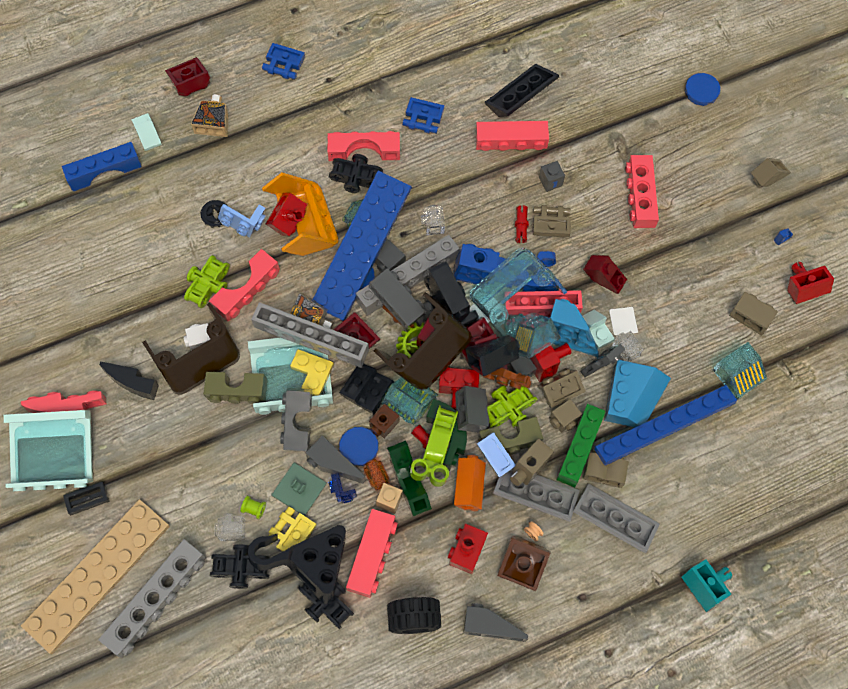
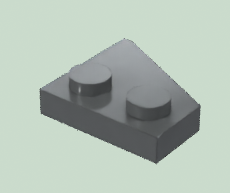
(609, 356)

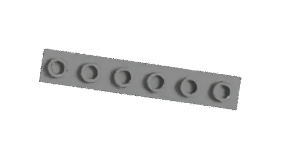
(412, 271)
(310, 335)
(113, 637)

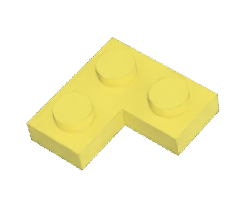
(315, 368)

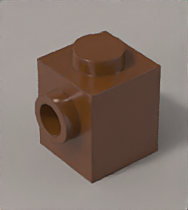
(384, 421)

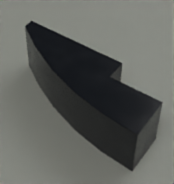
(131, 380)

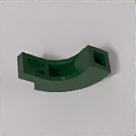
(458, 438)
(413, 490)

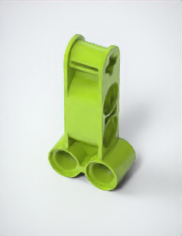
(436, 448)

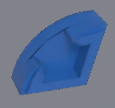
(783, 236)

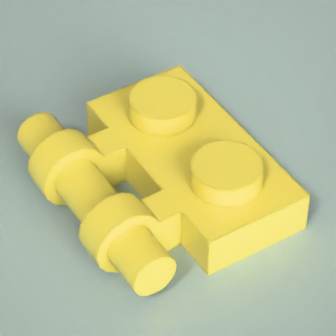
(298, 531)

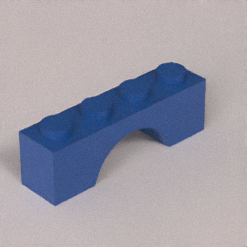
(82, 172)

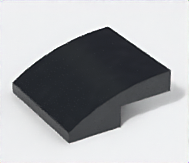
(366, 388)

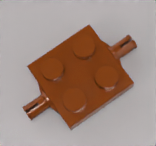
(507, 377)

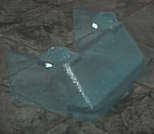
(506, 281)

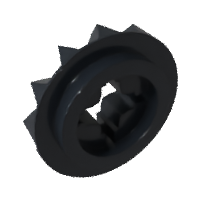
(207, 212)

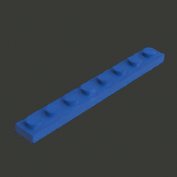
(665, 425)

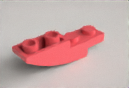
(57, 402)

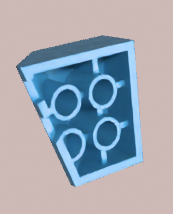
(572, 328)
(634, 393)

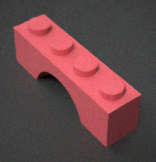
(384, 143)
(230, 302)

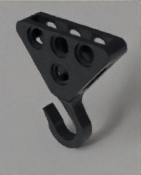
(309, 572)

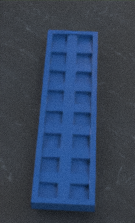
(361, 244)

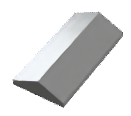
(540, 495)
(616, 518)

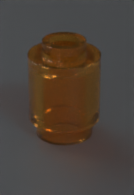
(376, 474)

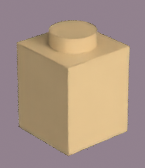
(389, 498)

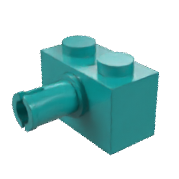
(707, 584)

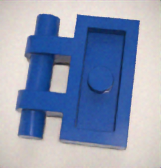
(284, 56)
(426, 111)

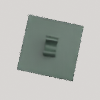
(299, 489)

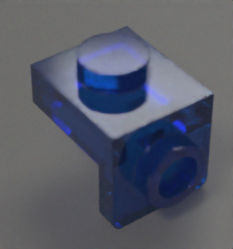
(336, 487)

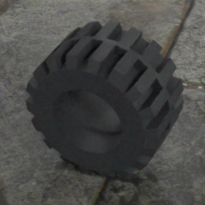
(414, 615)

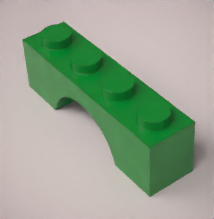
(581, 445)

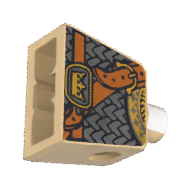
(211, 118)

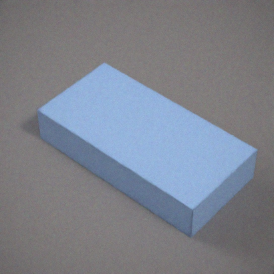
(496, 454)

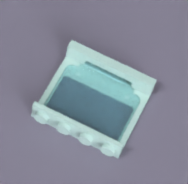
(273, 360)
(50, 449)

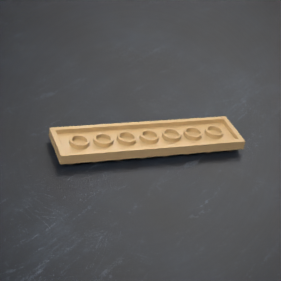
(95, 577)

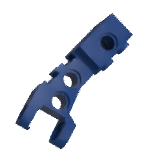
(476, 263)

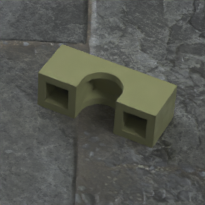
(251, 390)
(528, 434)

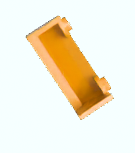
(317, 228)

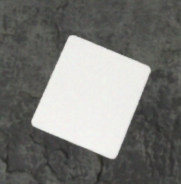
(623, 320)

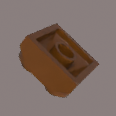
(524, 563)

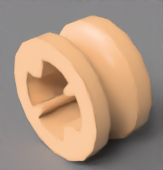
(533, 531)

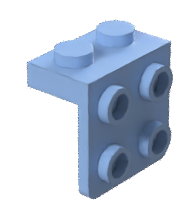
(242, 224)

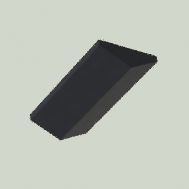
(521, 90)

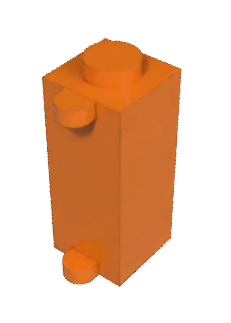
(470, 483)

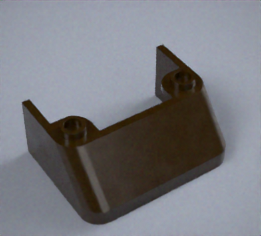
(435, 353)
(191, 369)

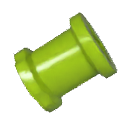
(253, 507)

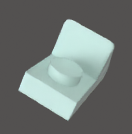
(146, 132)
(599, 330)

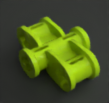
(206, 281)
(509, 406)

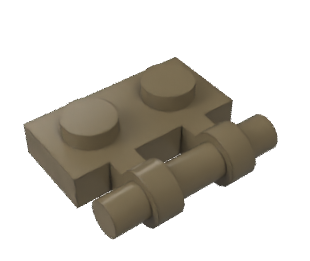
(550, 225)

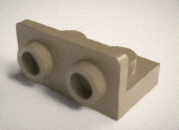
(562, 387)

